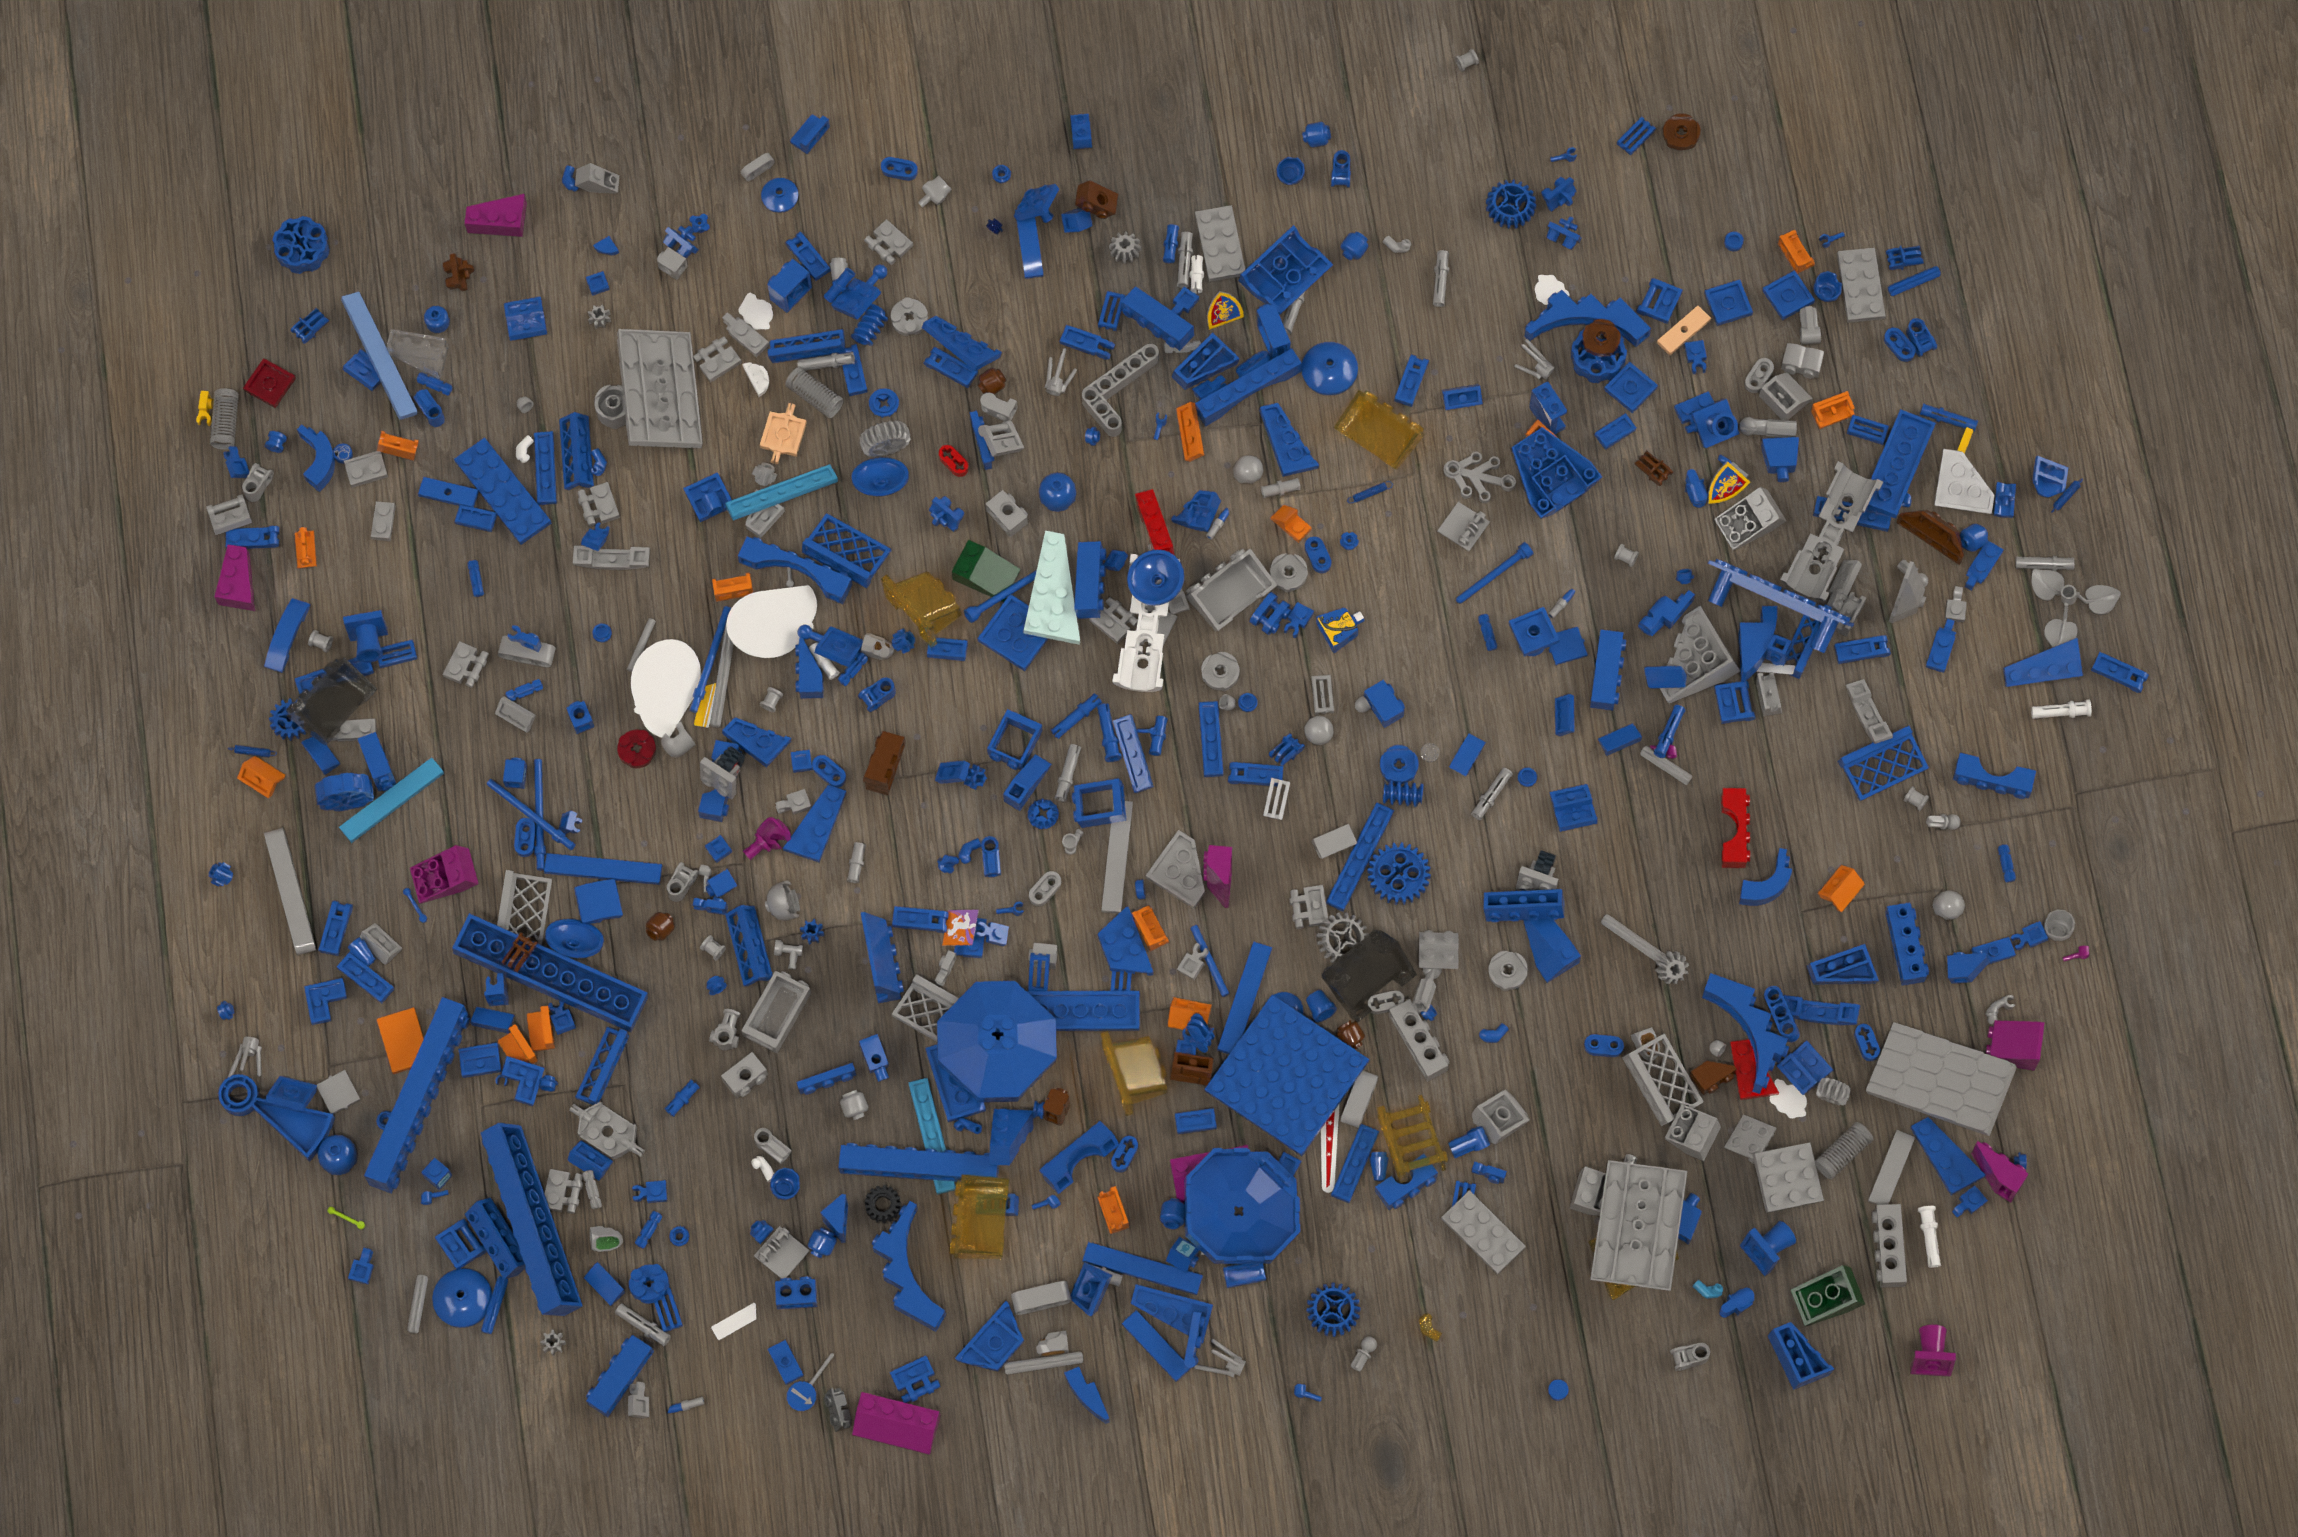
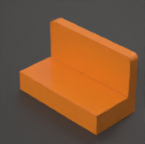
(260, 776)
(1842, 887)
(1182, 1011)
(540, 1030)
(516, 1046)

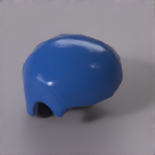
(1290, 171)
(1827, 287)
(785, 1184)

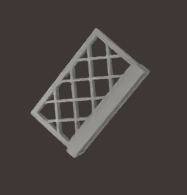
(507, 903)
(932, 993)
(1649, 1088)

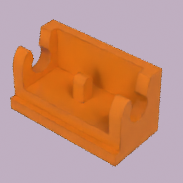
(1795, 252)
(1833, 410)
(397, 446)
(732, 587)
(1149, 928)
(1113, 1210)

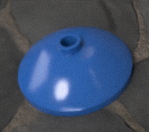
(1329, 378)
(880, 476)
(1149, 569)
(573, 938)
(465, 1310)

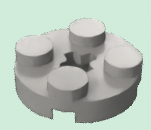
(905, 307)
(1289, 562)
(1223, 681)
(1506, 981)

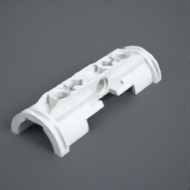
(1129, 674)

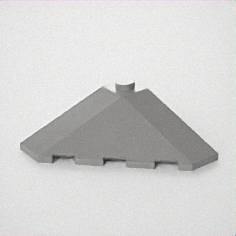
(1700, 655)

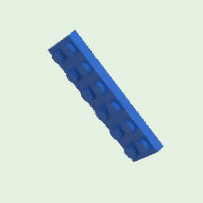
(1900, 461)
(502, 491)
(1092, 1009)

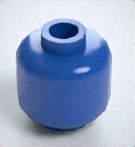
(1316, 134)
(1354, 246)
(436, 319)
(1973, 537)
(1172, 1213)
(822, 1242)

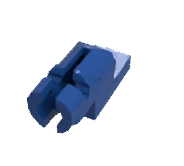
(1665, 613)

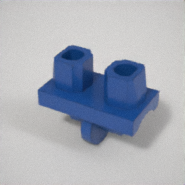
(1561, 194)
(673, 237)
(1571, 237)
(2004, 500)
(944, 515)

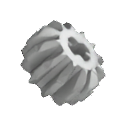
(1125, 254)
(1672, 975)
(1833, 1091)

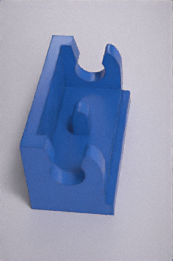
(497, 994)

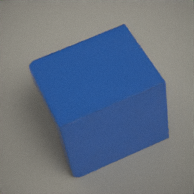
(1076, 220)

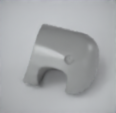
(678, 745)

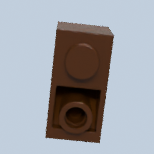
(1710, 1075)

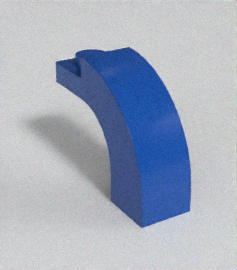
(323, 467)
(1766, 891)

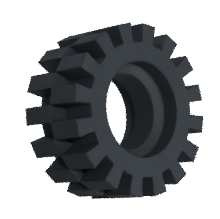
(882, 1216)

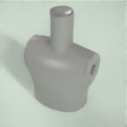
(935, 191)

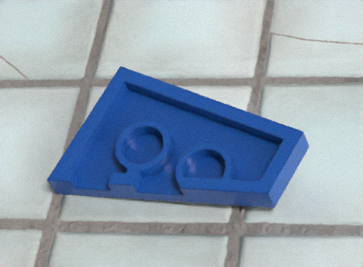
(758, 743)

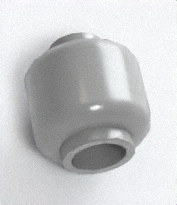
(854, 1104)

